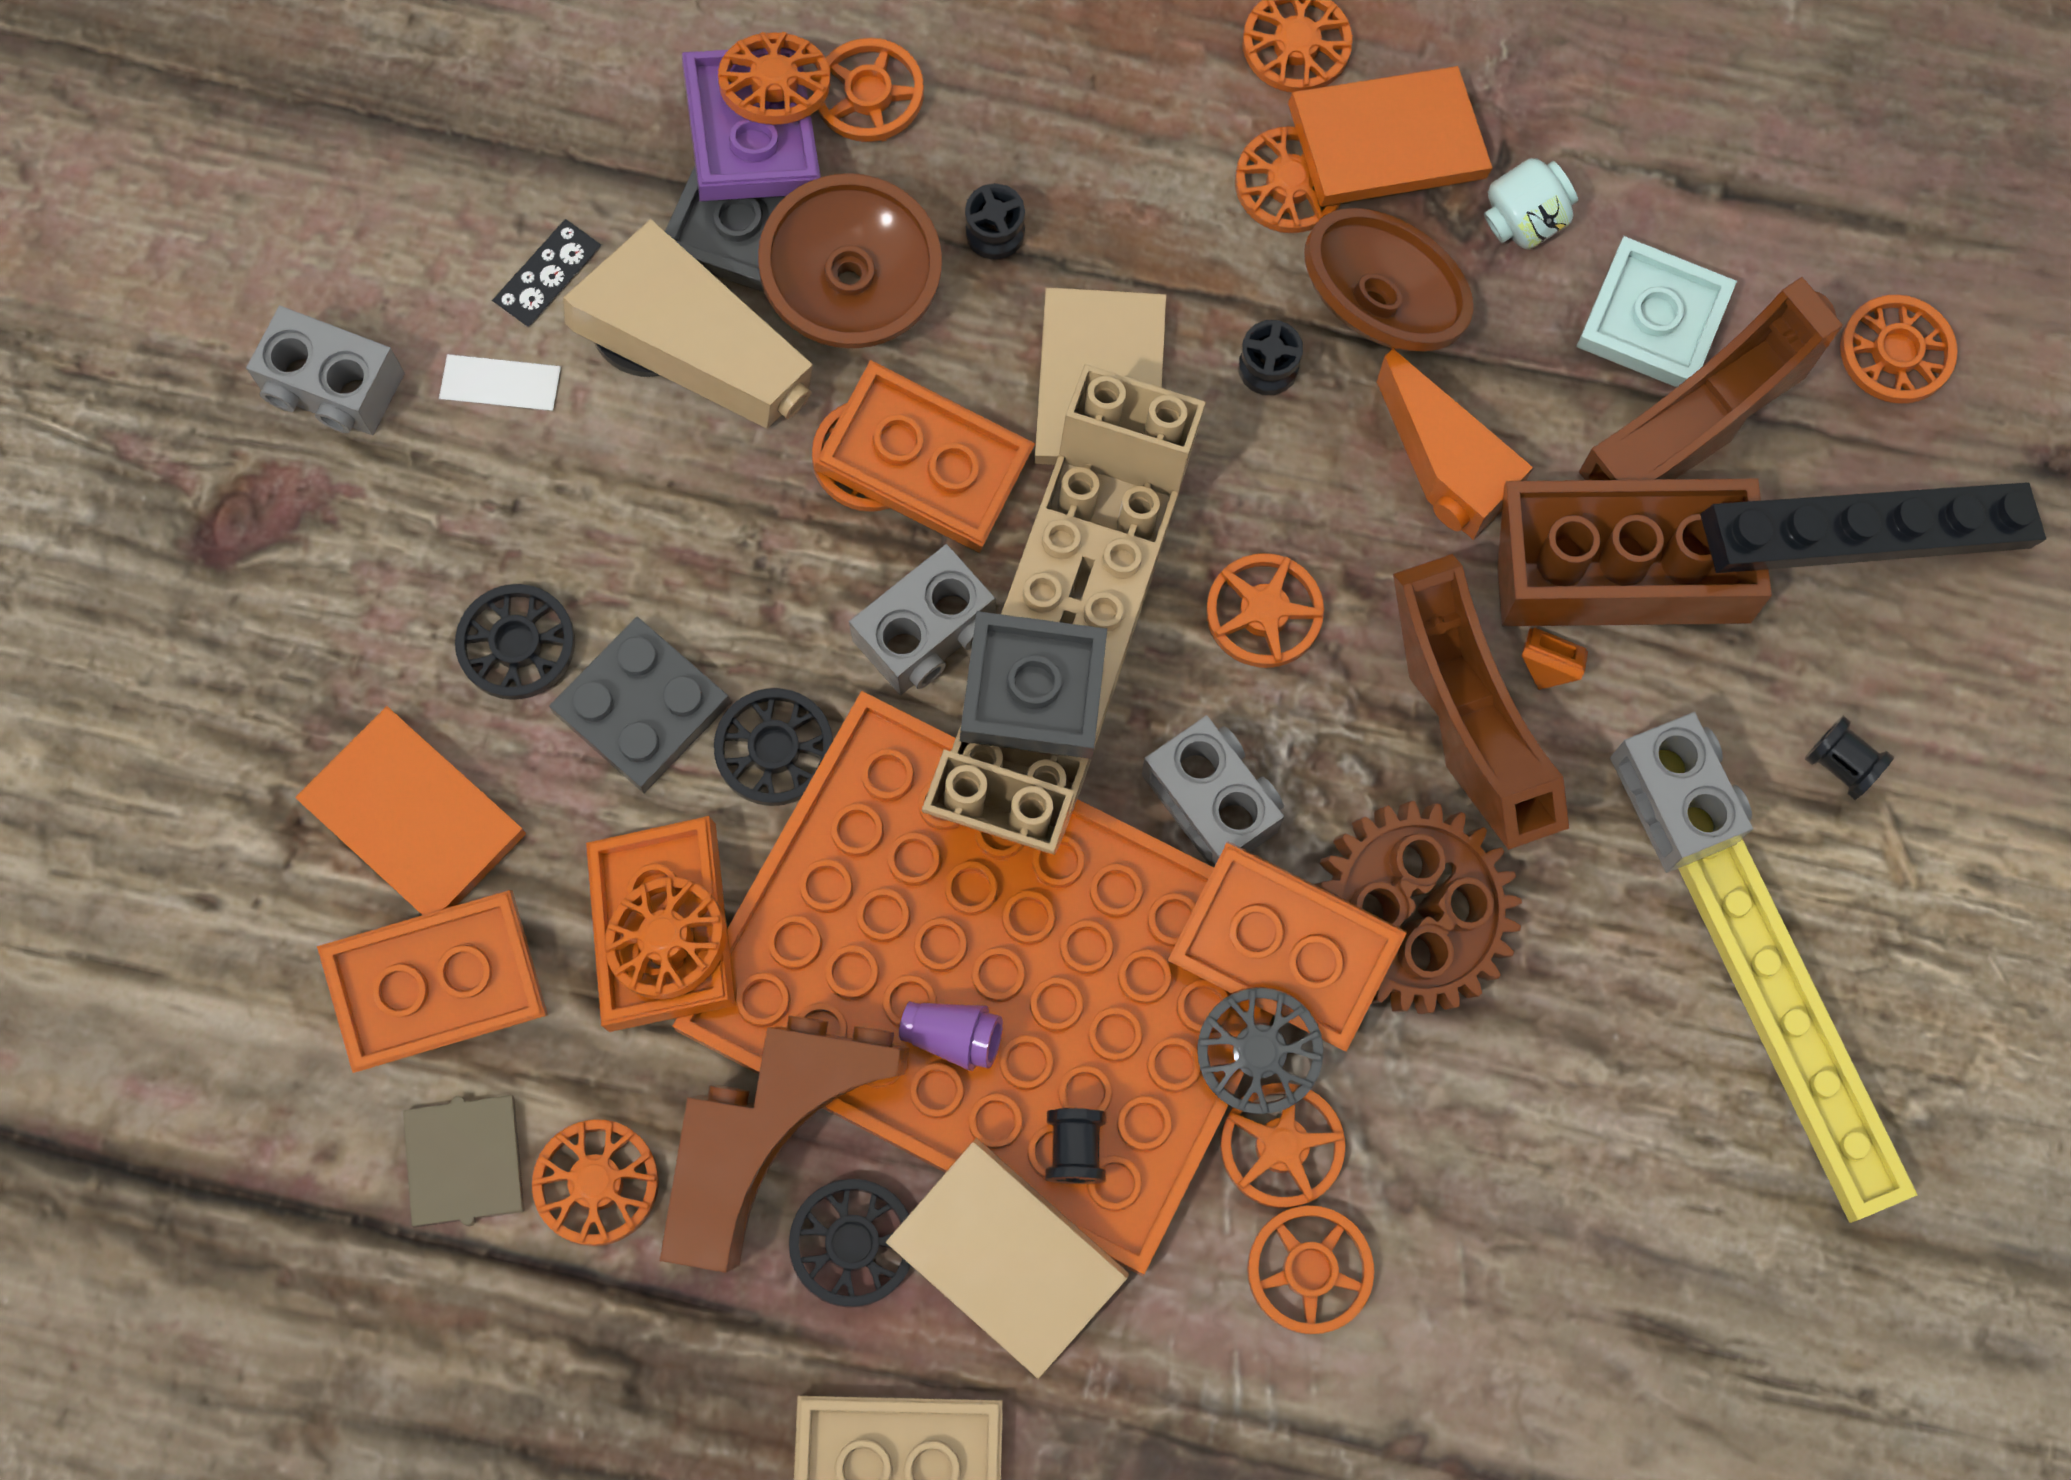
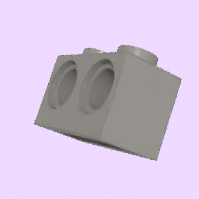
(331, 363)
(911, 610)
(1664, 796)
(1197, 801)

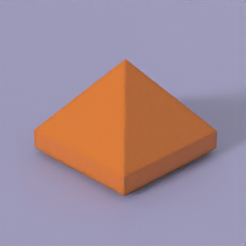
(1553, 659)

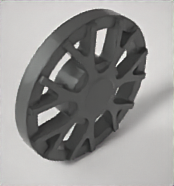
(1260, 1050)

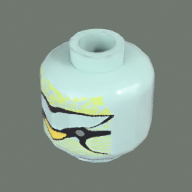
(1530, 203)

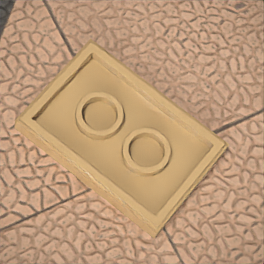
(1096, 329)
(1007, 1258)
(897, 1439)

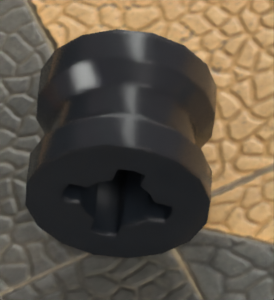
(998, 207)
(1272, 342)

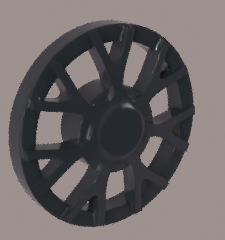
(515, 641)
(771, 745)
(849, 1243)

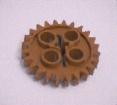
(1456, 947)

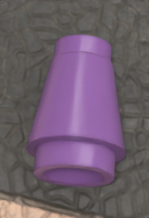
(953, 1032)

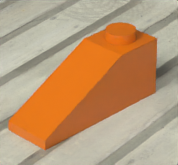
(1450, 450)

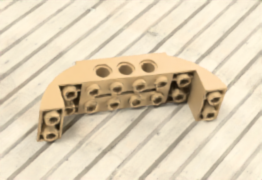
(1081, 566)

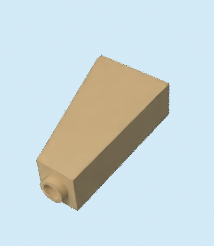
(687, 326)

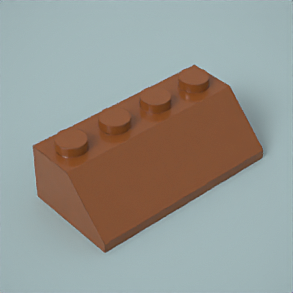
(1620, 554)

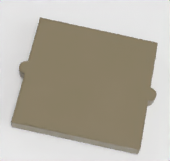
(463, 1161)

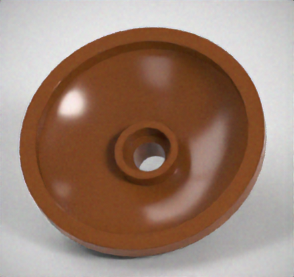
(849, 227)
(1388, 280)

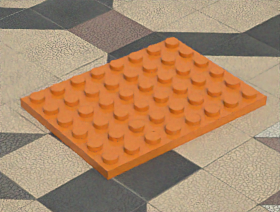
(1070, 948)

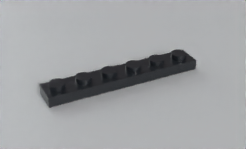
(1871, 527)

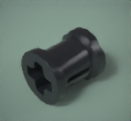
(1849, 758)
(1076, 1146)

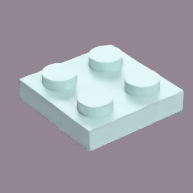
(1656, 313)

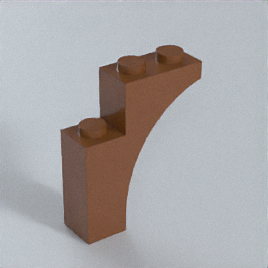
(1718, 398)
(1480, 726)
(733, 1142)

